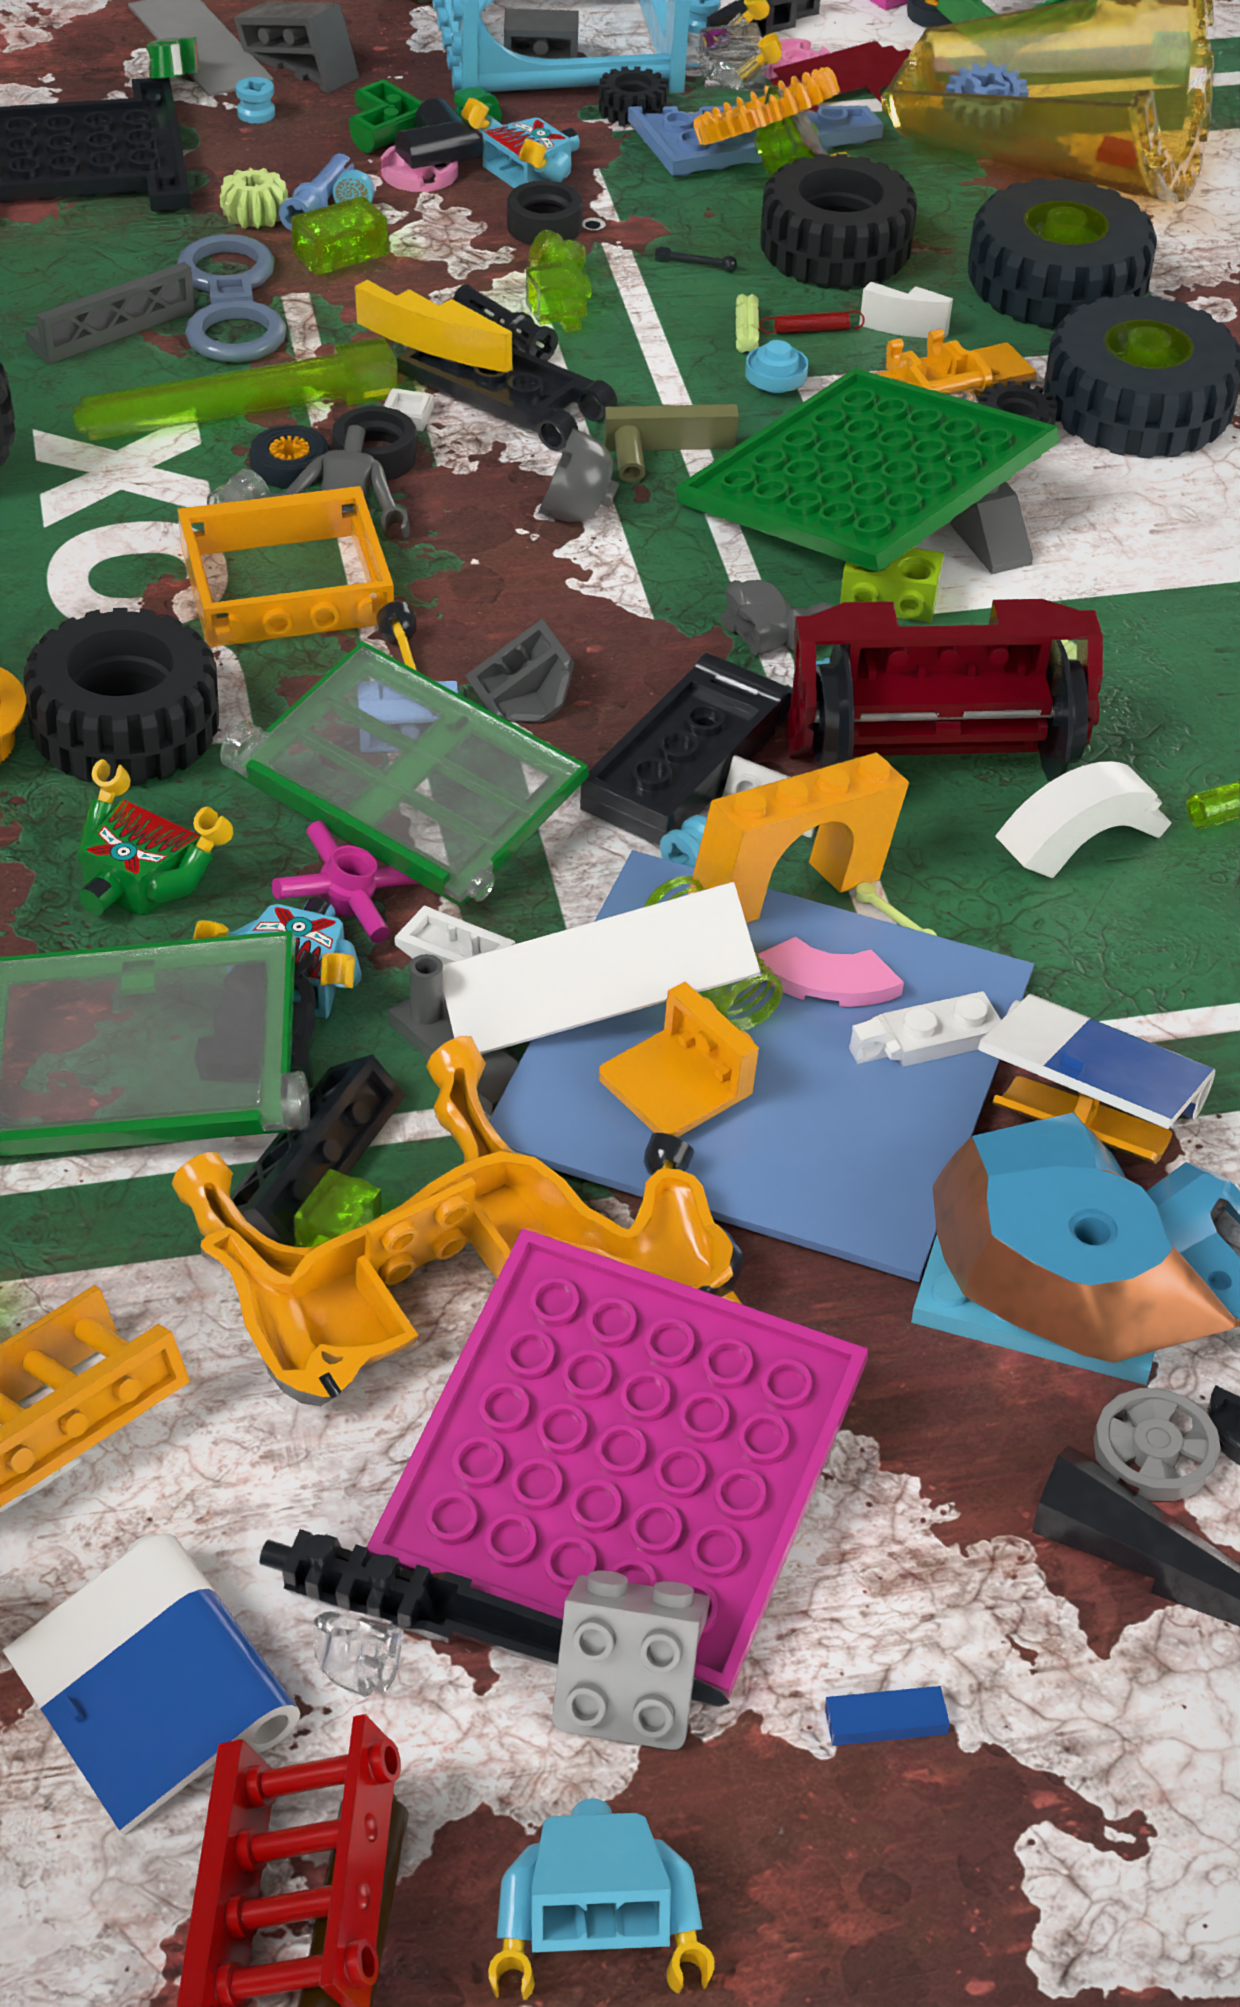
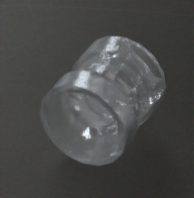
(240, 487)

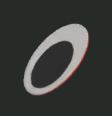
(593, 224)

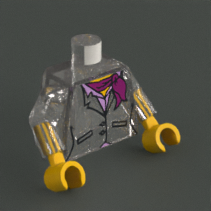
(736, 53)

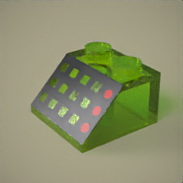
(786, 139)

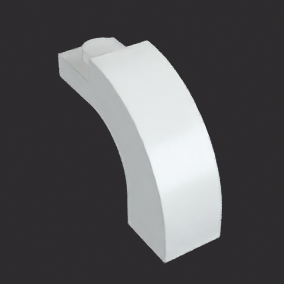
(1074, 809)

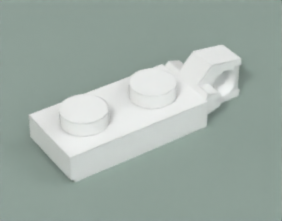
(925, 1030)

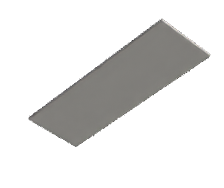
(219, 52)

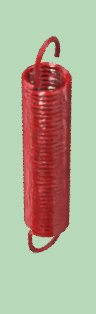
(812, 322)

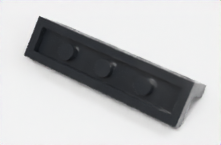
(345, 1117)

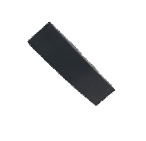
(780, 17)

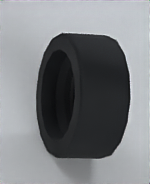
(556, 199)
(381, 425)

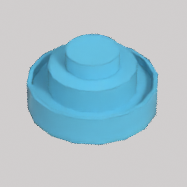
(776, 367)

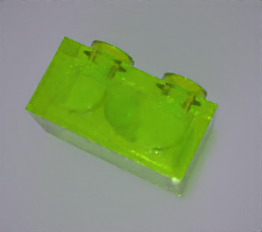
(339, 235)

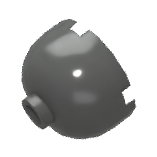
(580, 480)

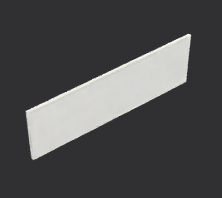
(599, 969)

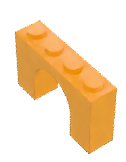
(751, 829)

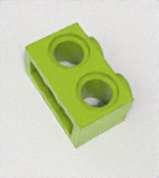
(908, 581)

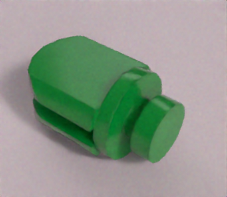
(462, 95)

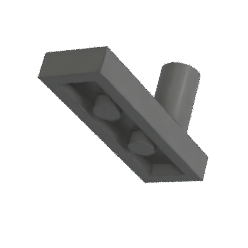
(427, 1025)

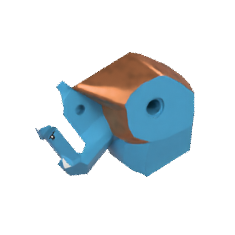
(1079, 1253)

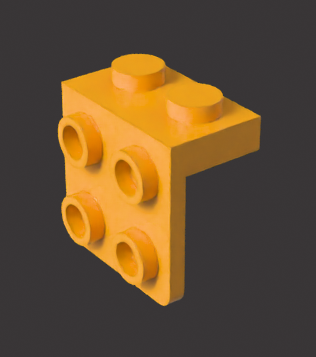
(686, 1069)

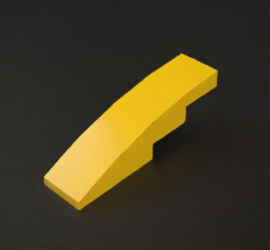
(435, 329)

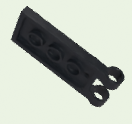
(527, 395)

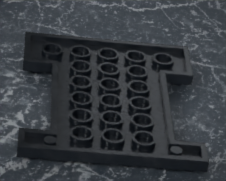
(96, 148)

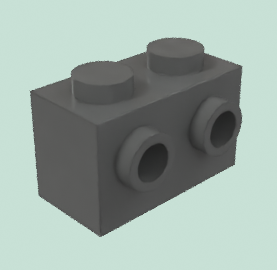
(542, 32)

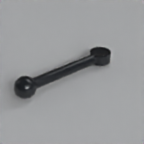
(664, 254)

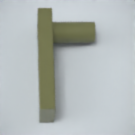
(669, 427)

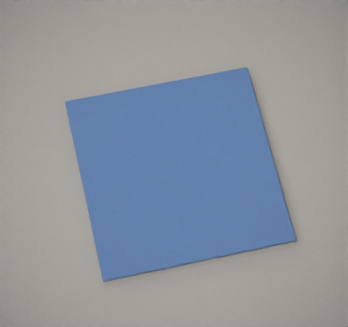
(823, 1144)

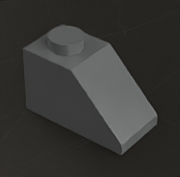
(996, 530)

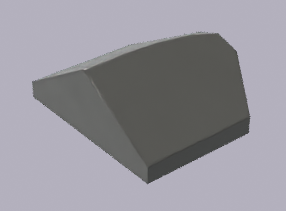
(525, 677)

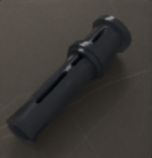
(530, 331)

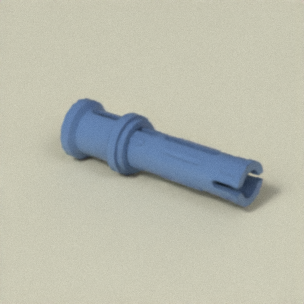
(314, 194)

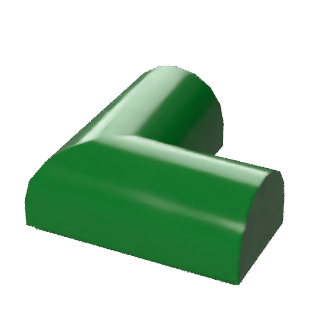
(383, 113)

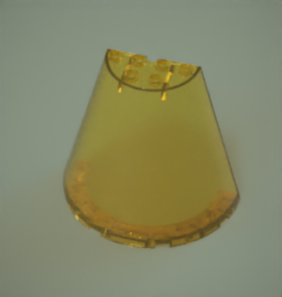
(1110, 98)

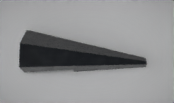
(1113, 1522)

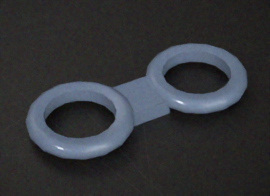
(232, 299)

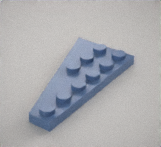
(677, 147)

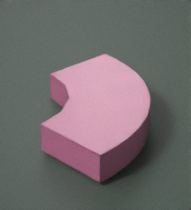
(846, 978)

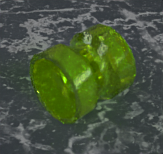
(551, 248)

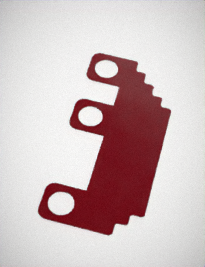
(854, 68)

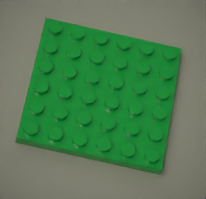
(867, 468)

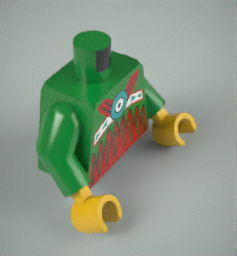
(139, 856)

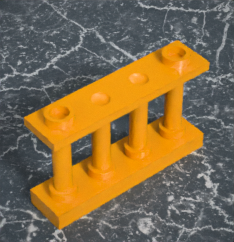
(81, 1406)

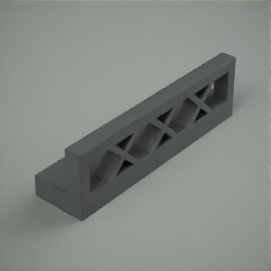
(112, 314)

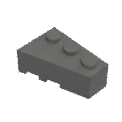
(301, 38)

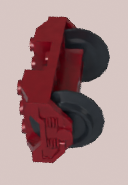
(946, 685)

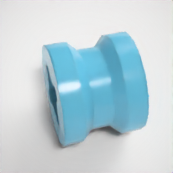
(699, 12)
(255, 100)
(684, 844)

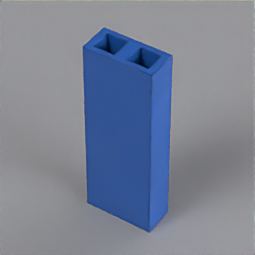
(886, 1715)

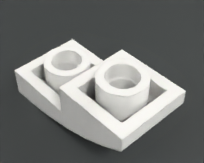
(905, 313)

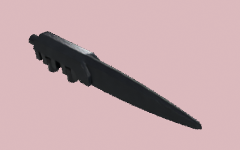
(422, 1602)

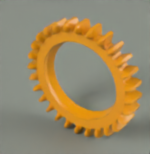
(756, 114)

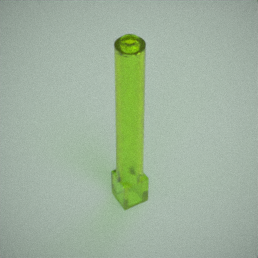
(355, 371)

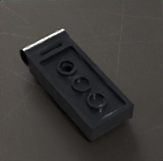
(685, 748)

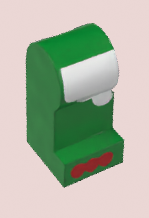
(173, 57)

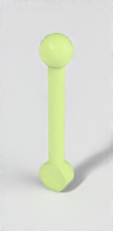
(866, 893)

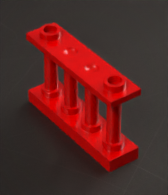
(239, 1847)

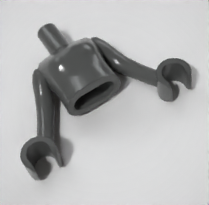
(352, 469)

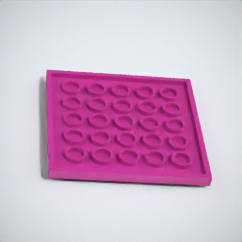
(623, 1436)

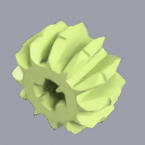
(253, 197)

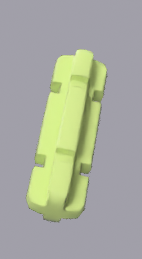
(747, 323)

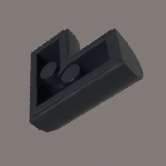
(437, 137)

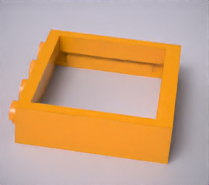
(281, 522)

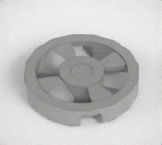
(1155, 1443)

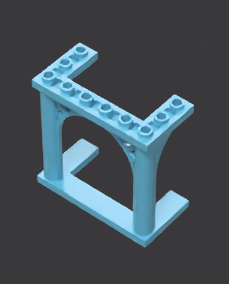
(484, 63)

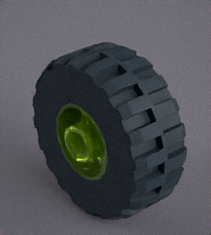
(1058, 246)
(1143, 375)

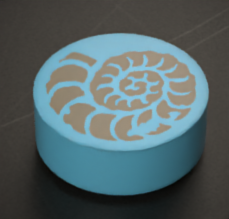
(353, 185)

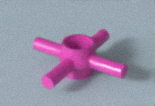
(344, 881)

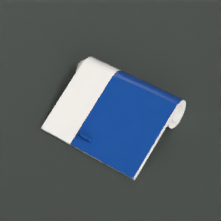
(1100, 1061)
(149, 1679)

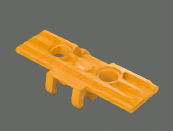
(955, 369)

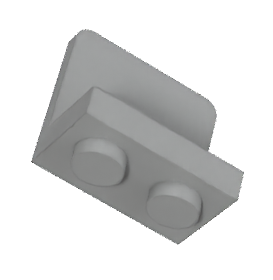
(628, 1659)

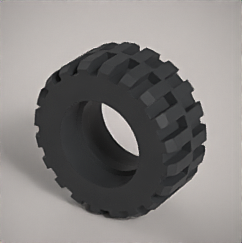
(838, 221)
(122, 693)

